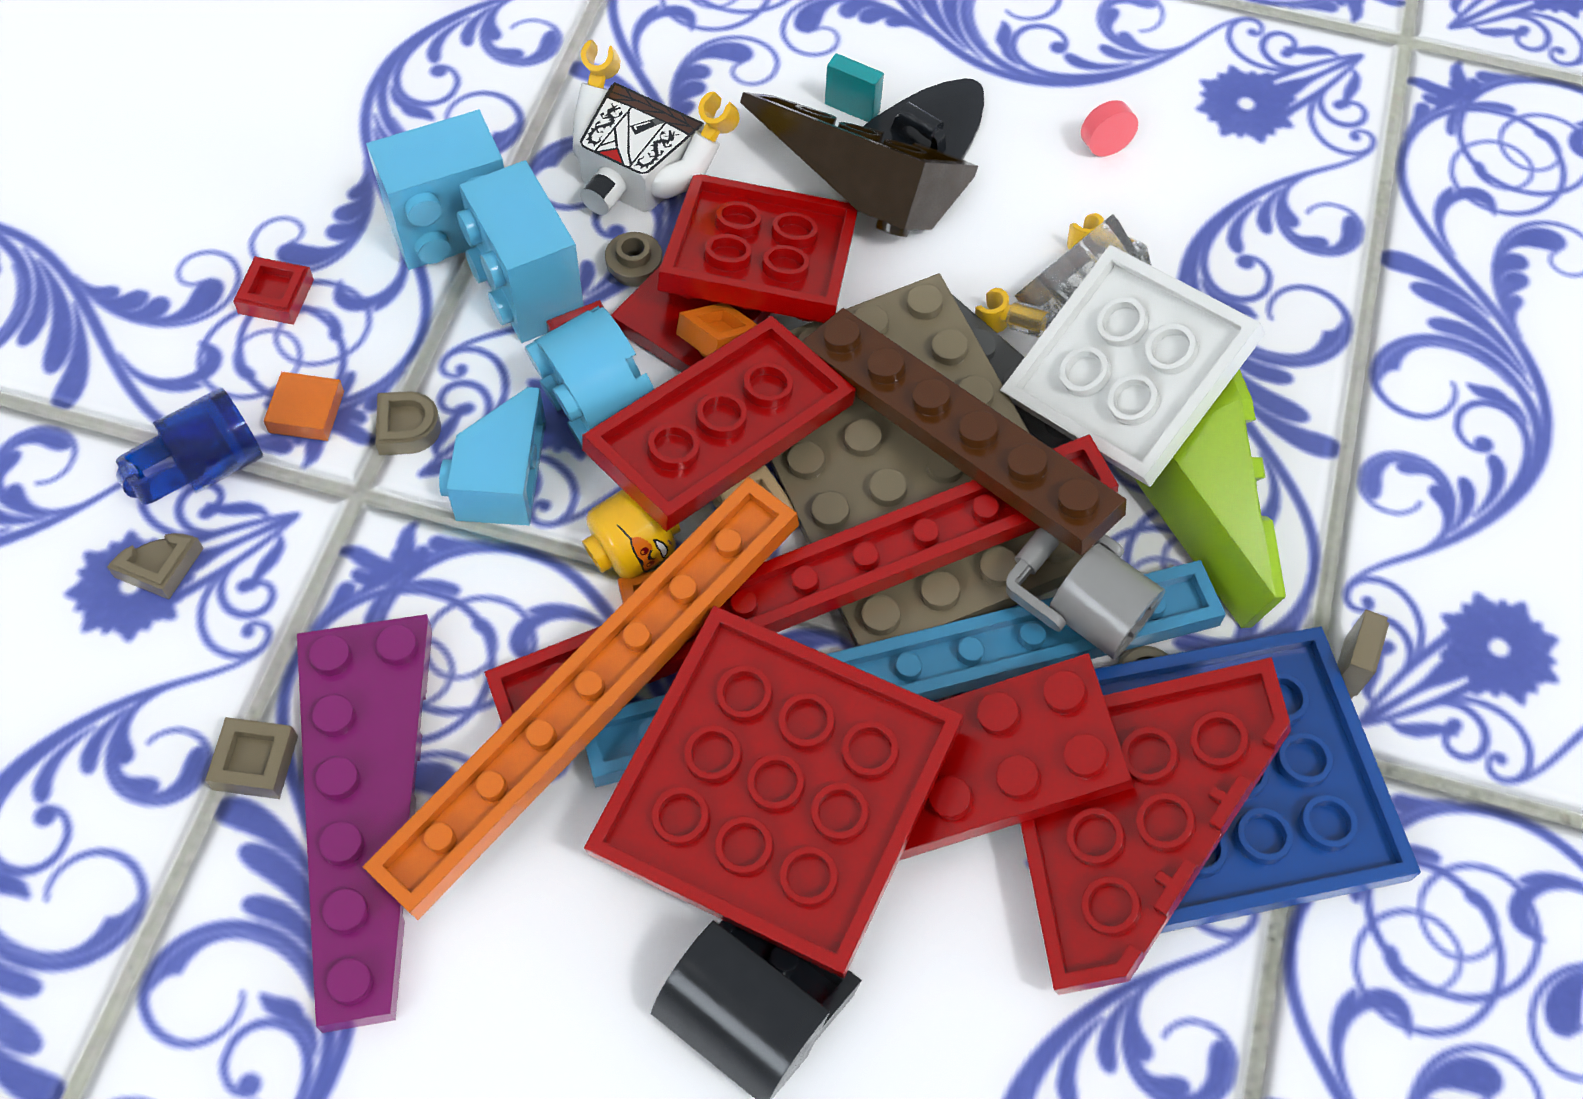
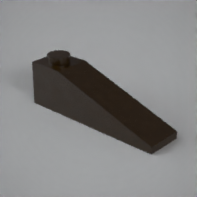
(890, 180)

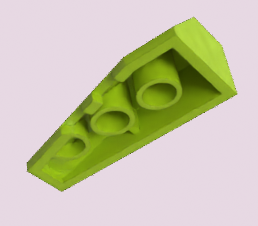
(1215, 509)

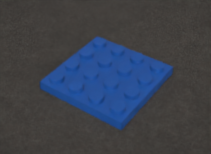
(1321, 808)

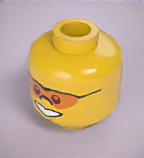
(626, 537)

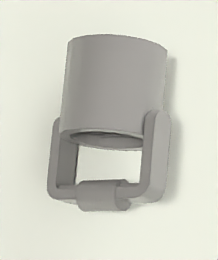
(1098, 599)

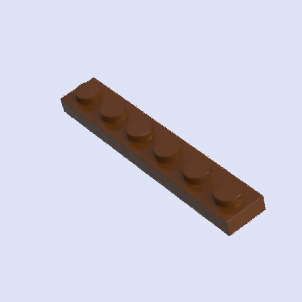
(969, 433)

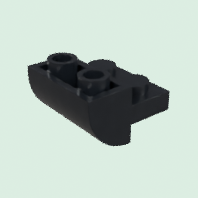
(750, 1006)

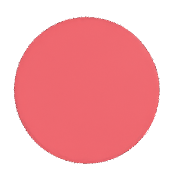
(1109, 128)

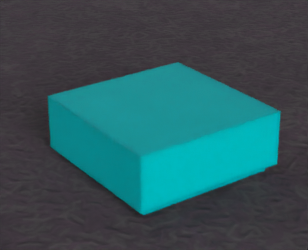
(853, 87)

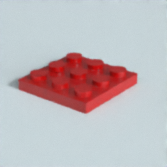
(759, 248)

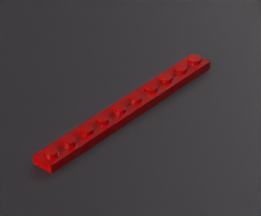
(835, 569)

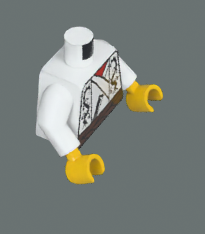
(638, 146)

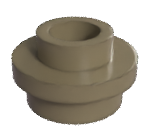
(633, 269)

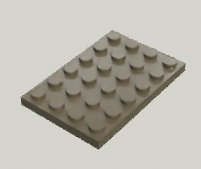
(870, 466)

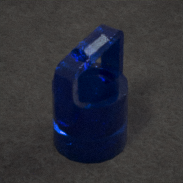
(203, 439)

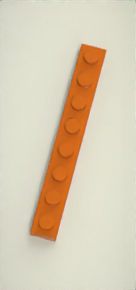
(579, 699)

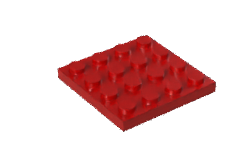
(776, 789)

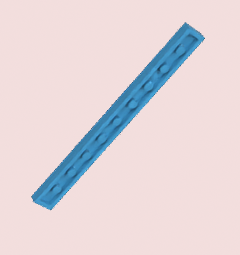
(958, 656)

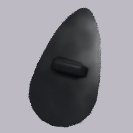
(936, 117)

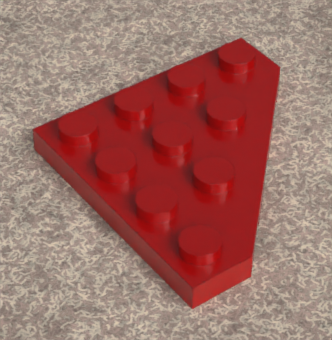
(1123, 862)

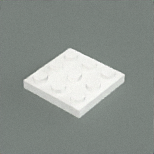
(1133, 363)

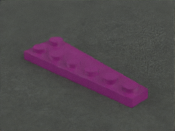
(360, 759)

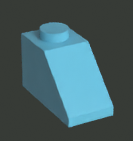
(497, 463)

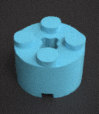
(588, 370)

